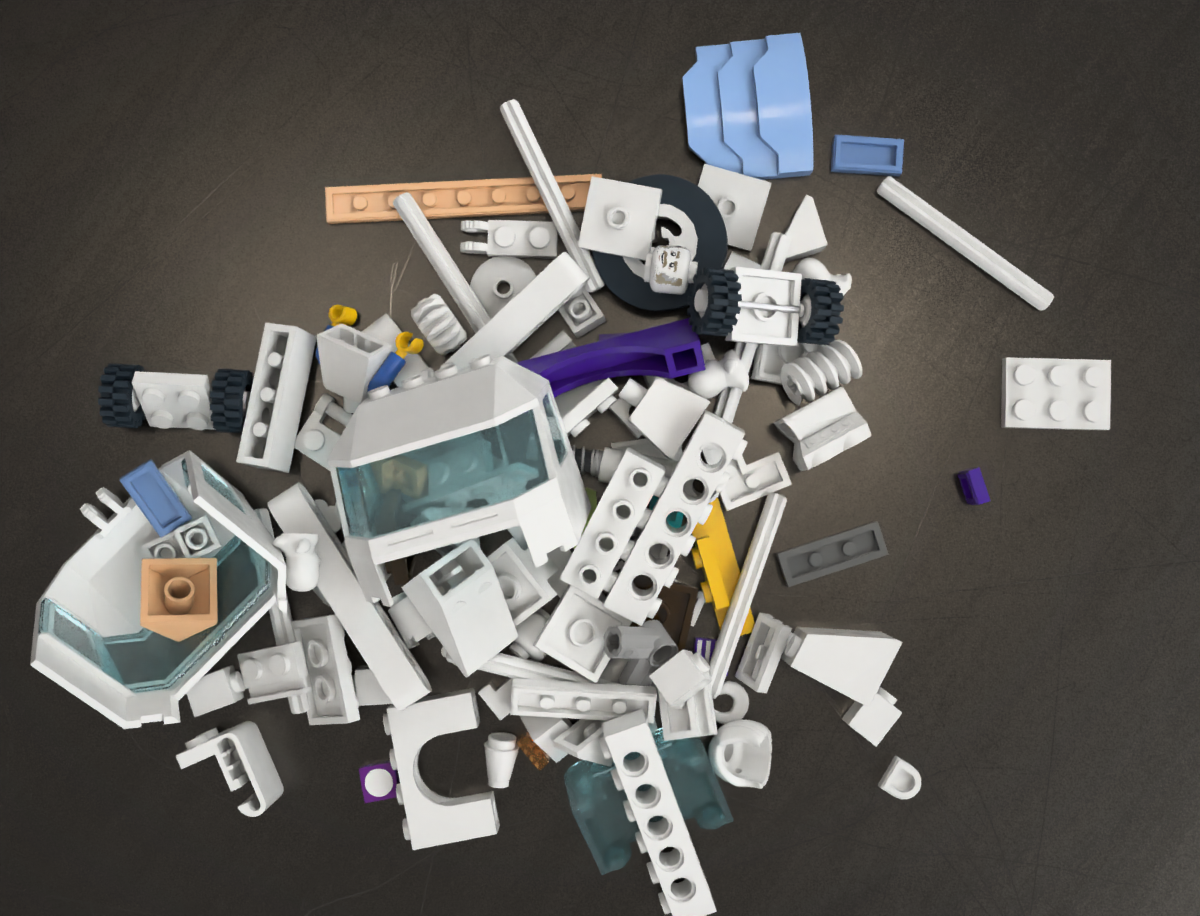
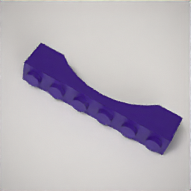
(656, 351)

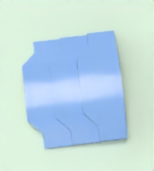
(751, 107)

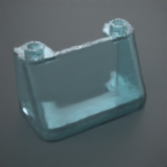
(600, 805)

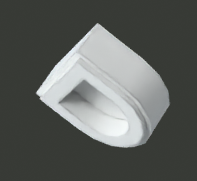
(901, 779)

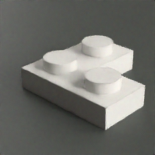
(749, 480)

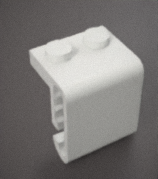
(583, 401)
(242, 759)

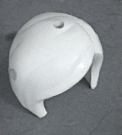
(742, 753)

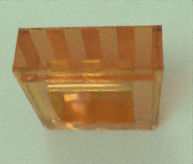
(533, 751)

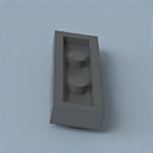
(832, 553)

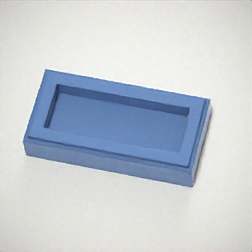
(867, 155)
(155, 498)

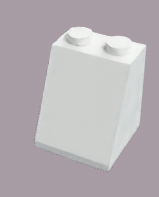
(843, 659)

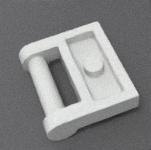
(318, 439)

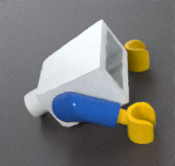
(356, 361)

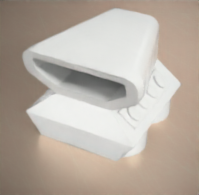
(823, 429)

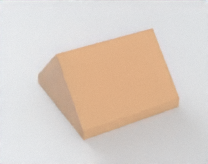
(178, 596)

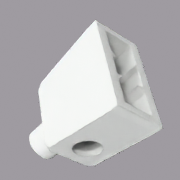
(663, 413)

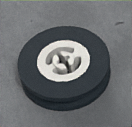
(701, 234)

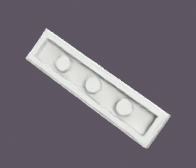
(580, 699)

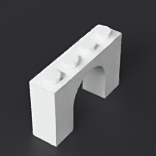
(431, 817)

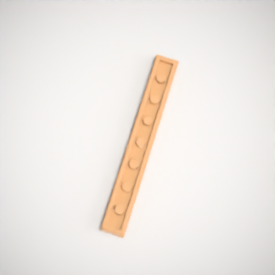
(451, 198)

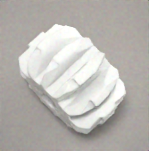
(438, 324)

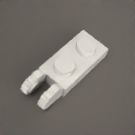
(513, 238)

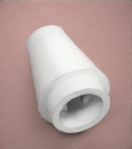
(500, 758)

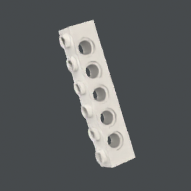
(624, 595)
(633, 734)

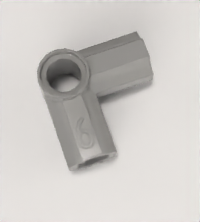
(644, 646)

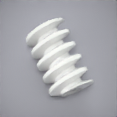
(820, 370)

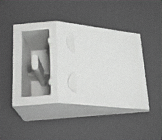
(464, 606)

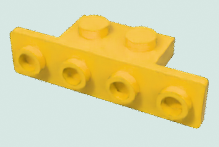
(719, 565)

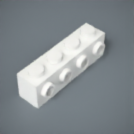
(276, 397)
(613, 523)

